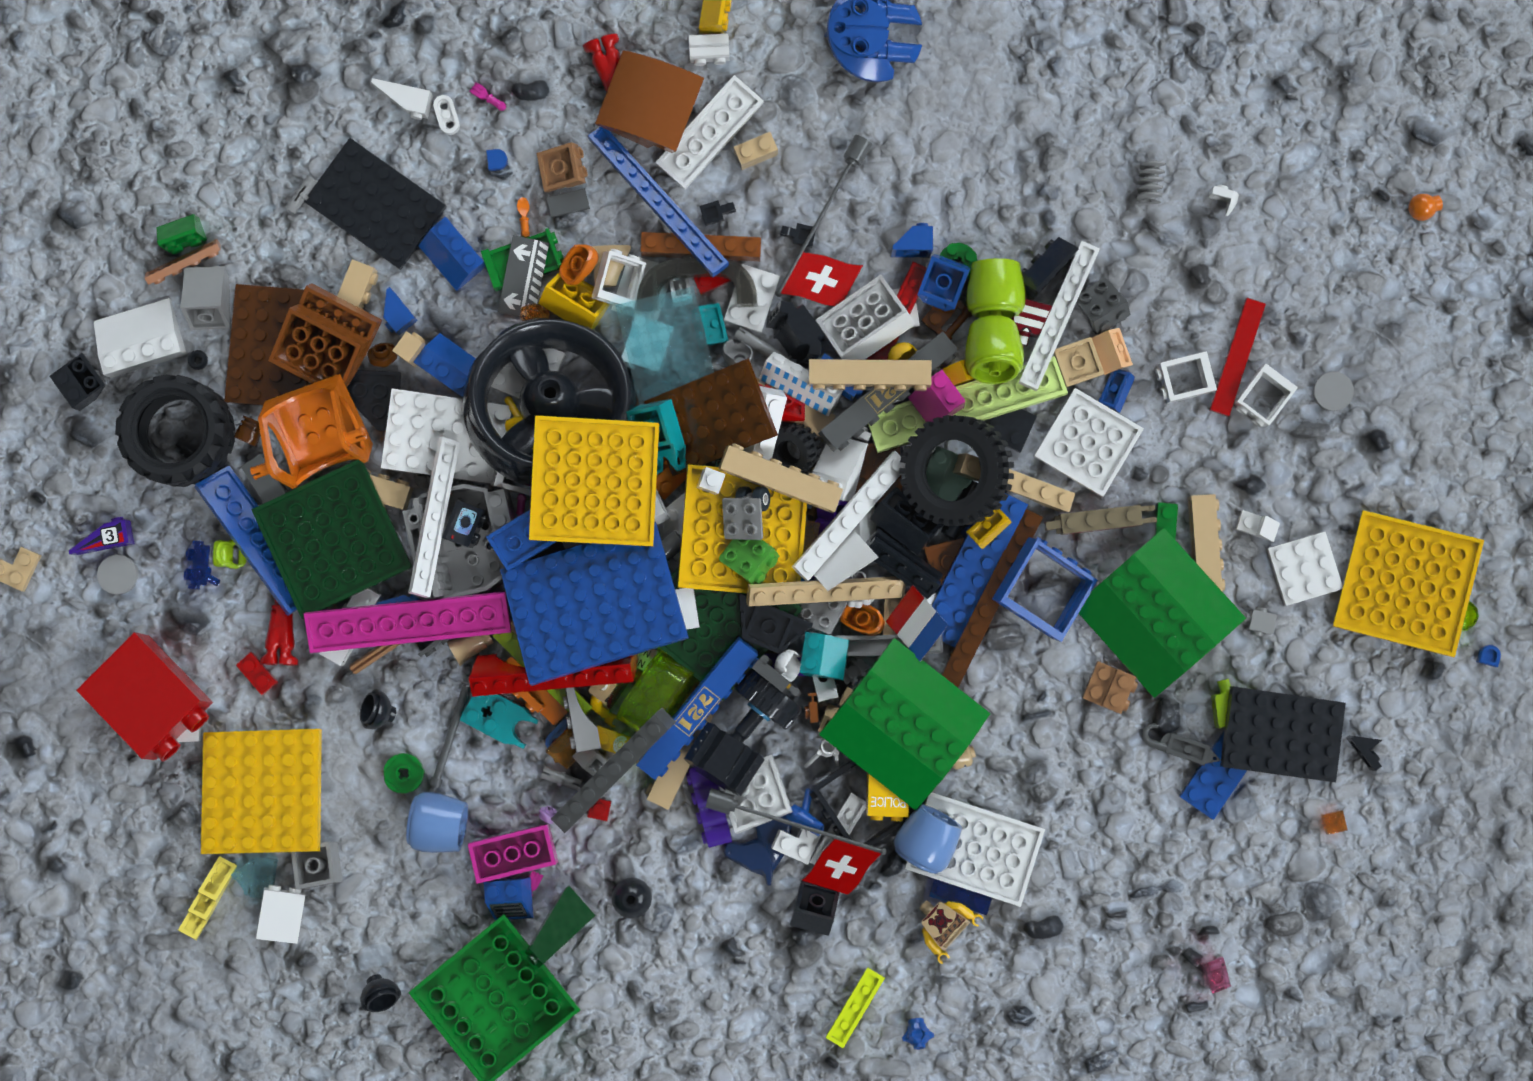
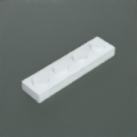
(848, 816)

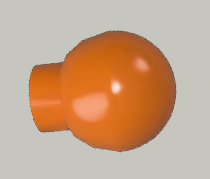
(1424, 206)

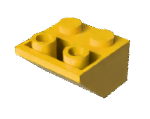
(714, 16)

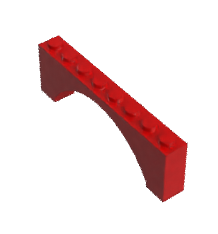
(495, 676)

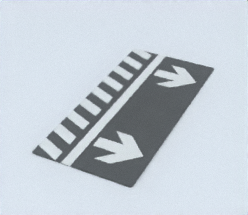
(523, 274)

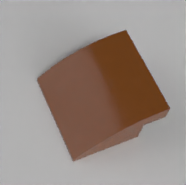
(649, 101)
(324, 337)

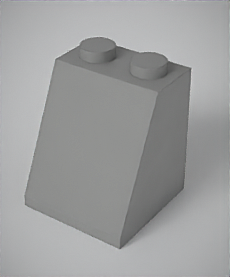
(206, 298)

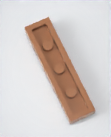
(176, 266)

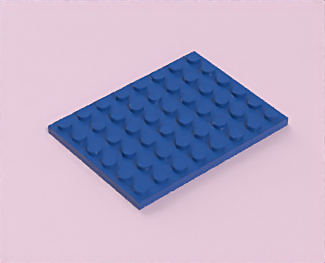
(592, 606)

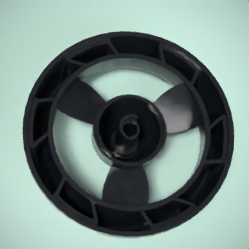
(544, 391)

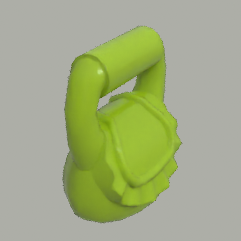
(224, 555)

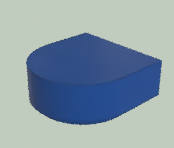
(496, 159)
(1489, 655)

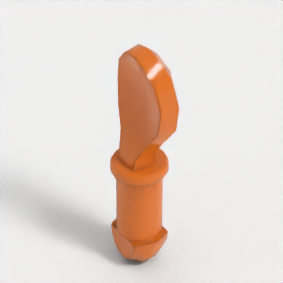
(523, 209)

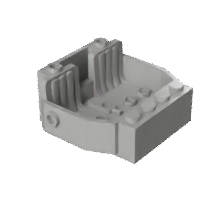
(465, 569)

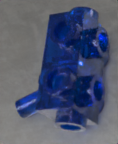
(198, 568)

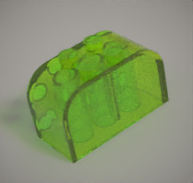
(660, 686)

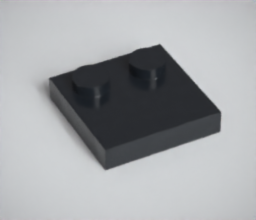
(1014, 427)

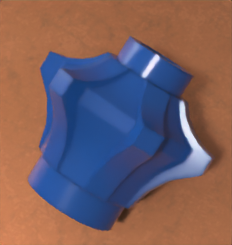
(917, 1033)

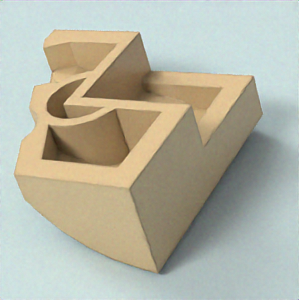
(614, 268)

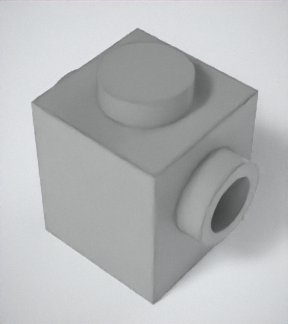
(1260, 621)

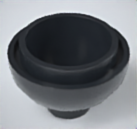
(376, 710)
(631, 887)
(379, 994)

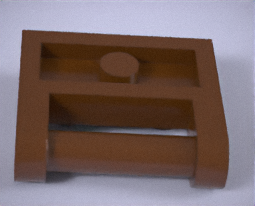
(937, 318)

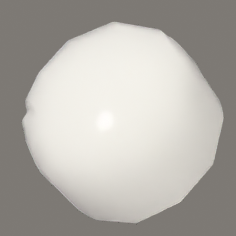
(788, 664)

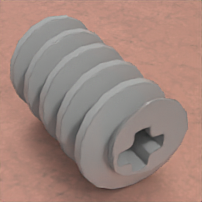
(1149, 181)

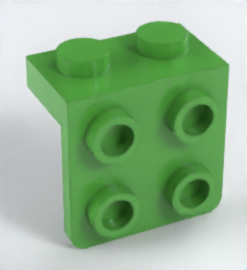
(750, 559)

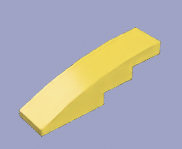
(207, 898)

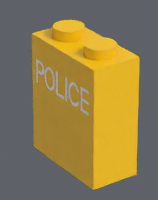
(883, 802)

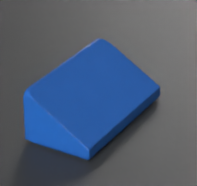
(1117, 389)

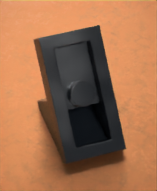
(1362, 747)

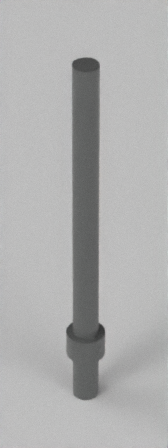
(436, 781)

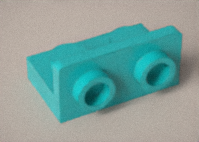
(713, 324)

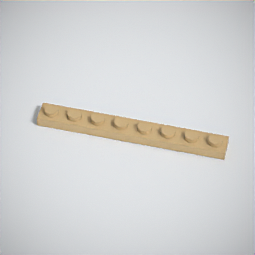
(815, 592)

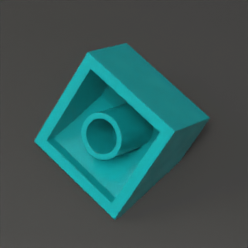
(824, 656)

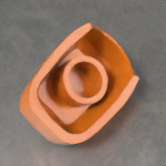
(578, 264)
(864, 620)

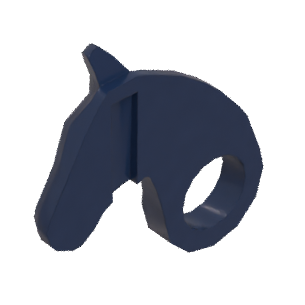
(757, 853)

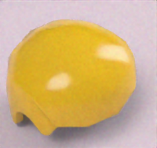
(901, 351)

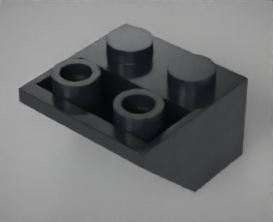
(78, 382)

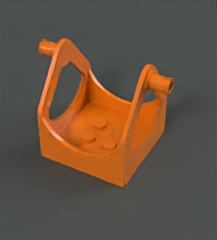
(315, 430)

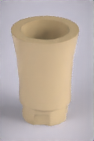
(467, 647)

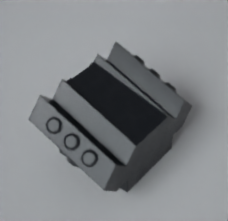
(796, 332)
(723, 759)

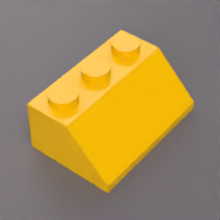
(573, 302)

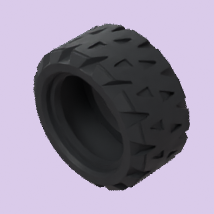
(136, 416)

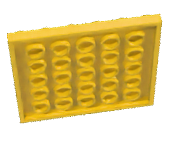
(593, 481)
(704, 535)
(1408, 583)
(261, 791)

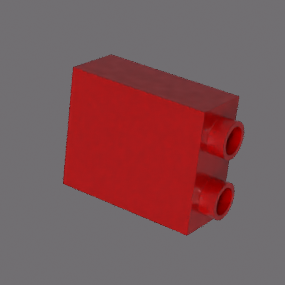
(146, 698)

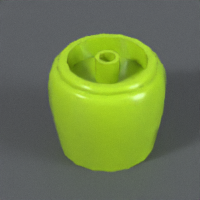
(995, 288)
(994, 350)

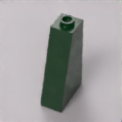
(563, 921)

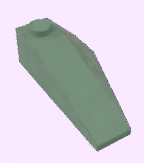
(941, 476)

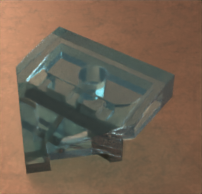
(256, 875)

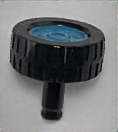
(765, 703)

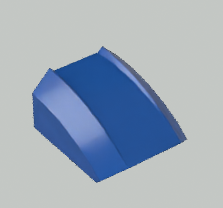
(943, 282)

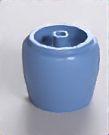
(436, 823)
(928, 839)

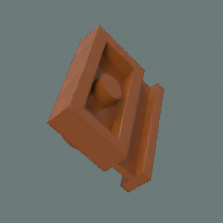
(811, 711)

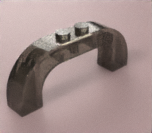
(691, 268)

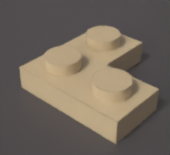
(20, 572)

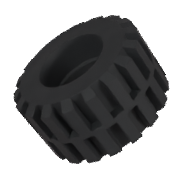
(803, 440)

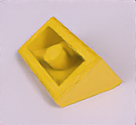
(987, 530)

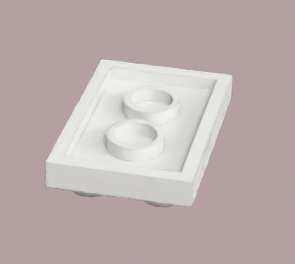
(754, 317)

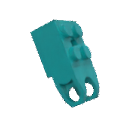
(670, 437)
(501, 722)

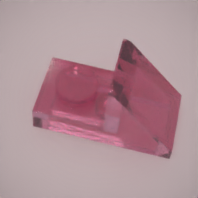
(1216, 974)

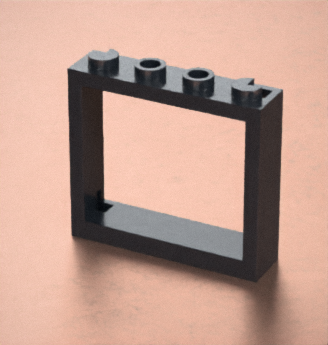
(828, 813)

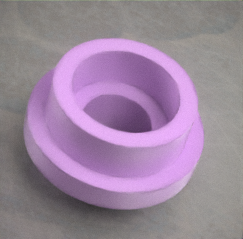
(547, 813)

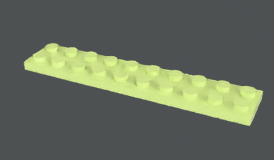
(982, 403)

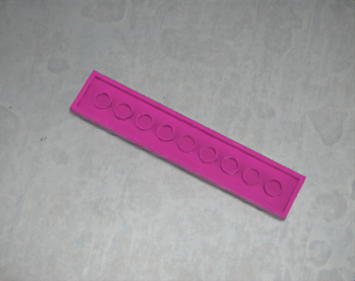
(407, 622)

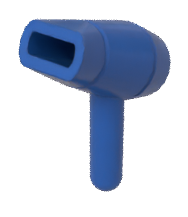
(802, 816)

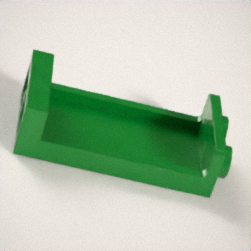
(497, 259)

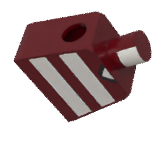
(1031, 320)

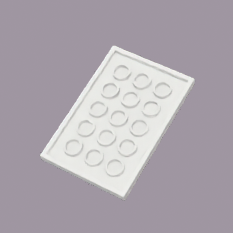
(420, 420)
(992, 851)

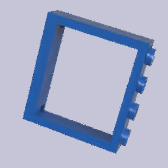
(1075, 603)

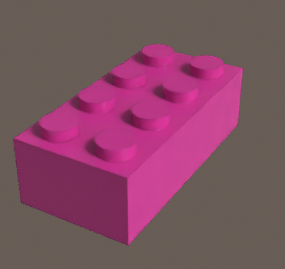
(513, 853)

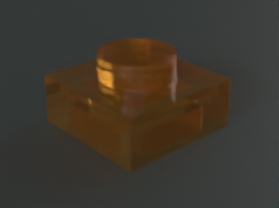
(1334, 822)

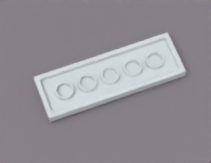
(710, 132)

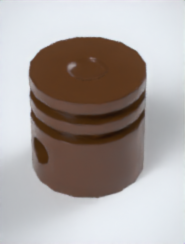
(248, 431)

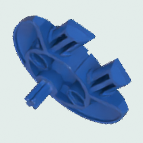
(870, 33)

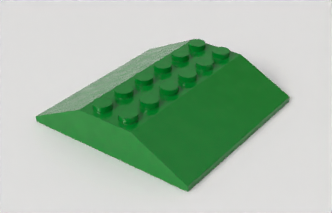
(1160, 613)
(905, 724)
(494, 1001)

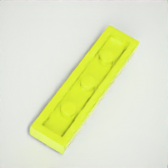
(855, 1007)

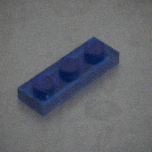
(948, 892)

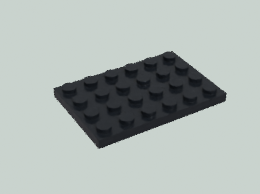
(375, 203)
(1282, 734)

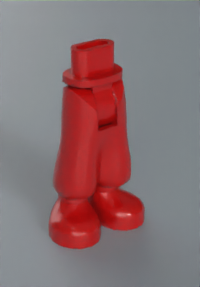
(604, 64)
(281, 636)

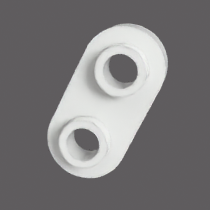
(446, 116)

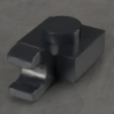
(713, 212)
(799, 234)

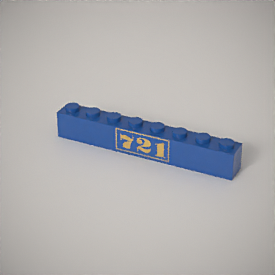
(698, 706)

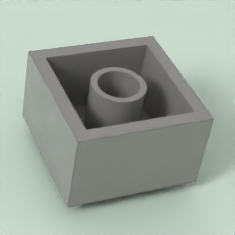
(317, 867)

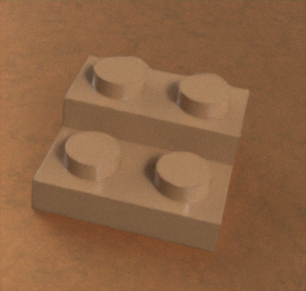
(562, 167)
(1110, 688)

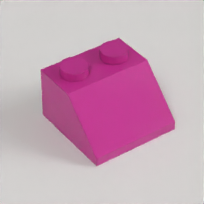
(939, 399)

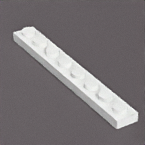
(1059, 316)
(434, 517)
(849, 517)

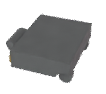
(764, 668)

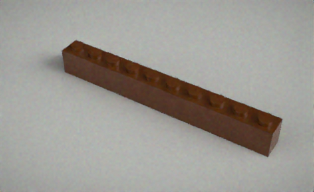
(986, 607)

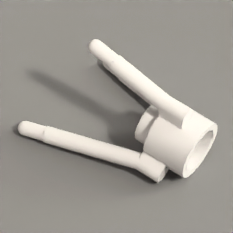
(826, 750)

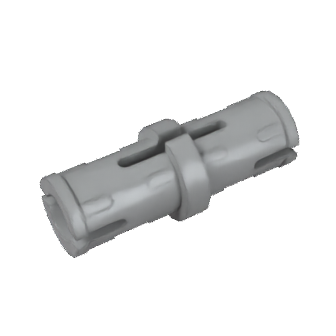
(301, 194)
(561, 779)

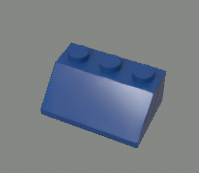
(451, 254)
(446, 363)

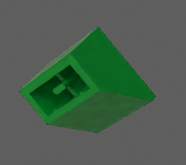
(181, 234)

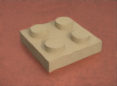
(1078, 362)

